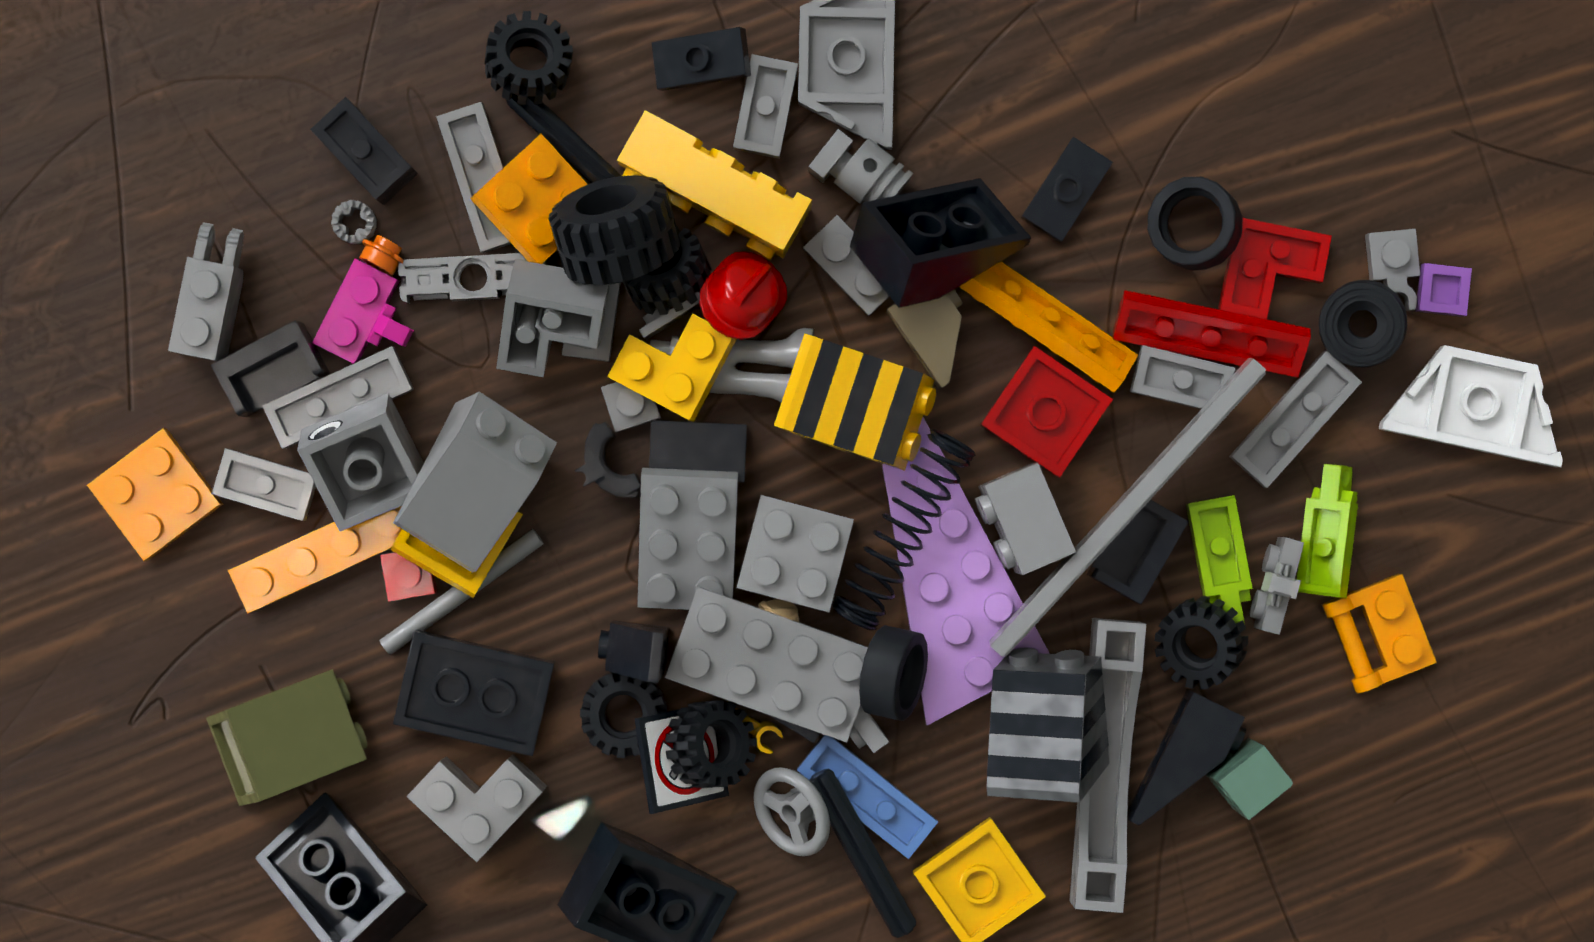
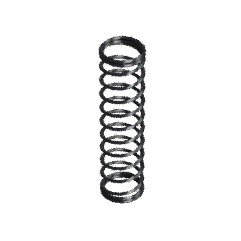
(864, 617)

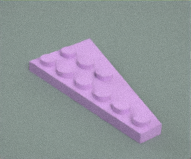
(953, 590)

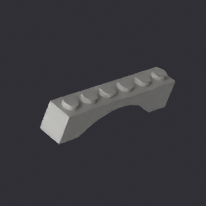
(1101, 816)

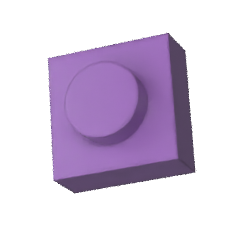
(1443, 289)

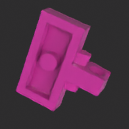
(361, 314)

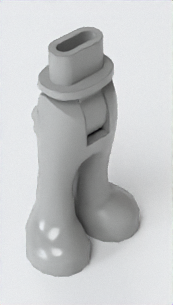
(768, 352)

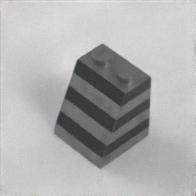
(1047, 726)

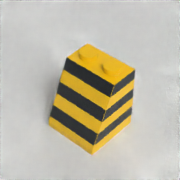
(856, 402)

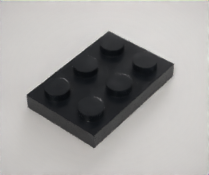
(474, 692)

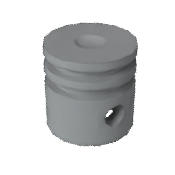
(872, 174)

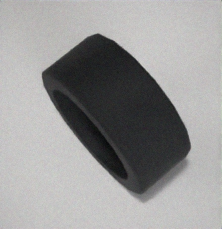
(1169, 198)
(893, 673)

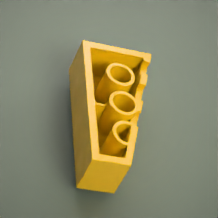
(715, 186)

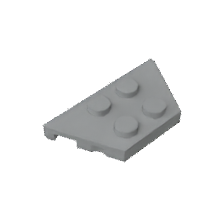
(849, 65)

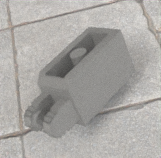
(208, 298)

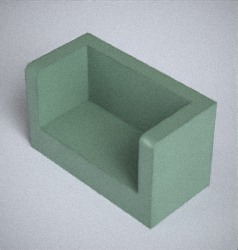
(1250, 778)

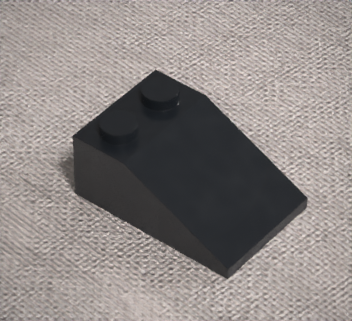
(934, 239)
(339, 877)
(642, 893)

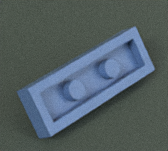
(872, 796)

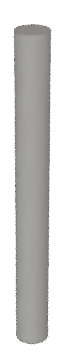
(453, 597)

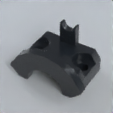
(597, 468)

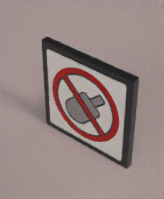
(662, 786)

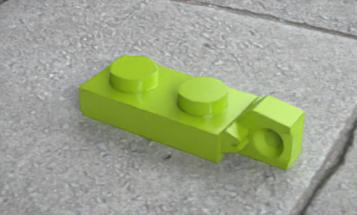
(1328, 534)
(1220, 552)

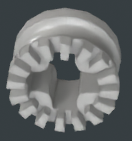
(347, 209)

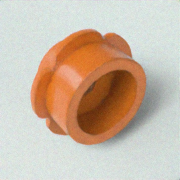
(381, 254)

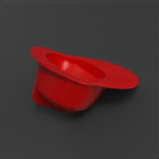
(742, 295)

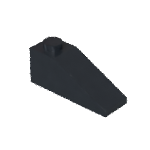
(635, 650)
(1191, 748)

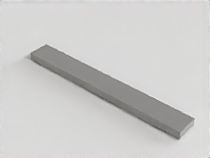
(1127, 506)

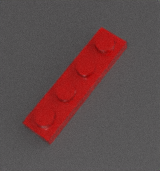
(1210, 333)

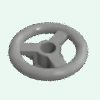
(795, 808)

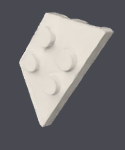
(1478, 406)

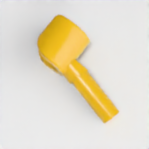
(759, 729)

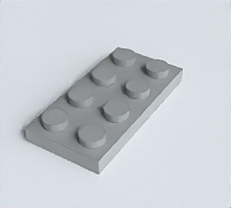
(769, 664)

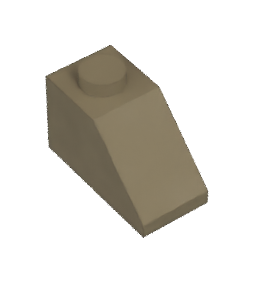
(931, 333)

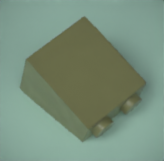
(288, 737)

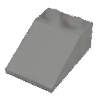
(474, 480)

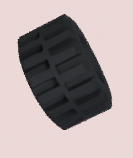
(614, 230)

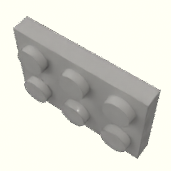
(686, 535)

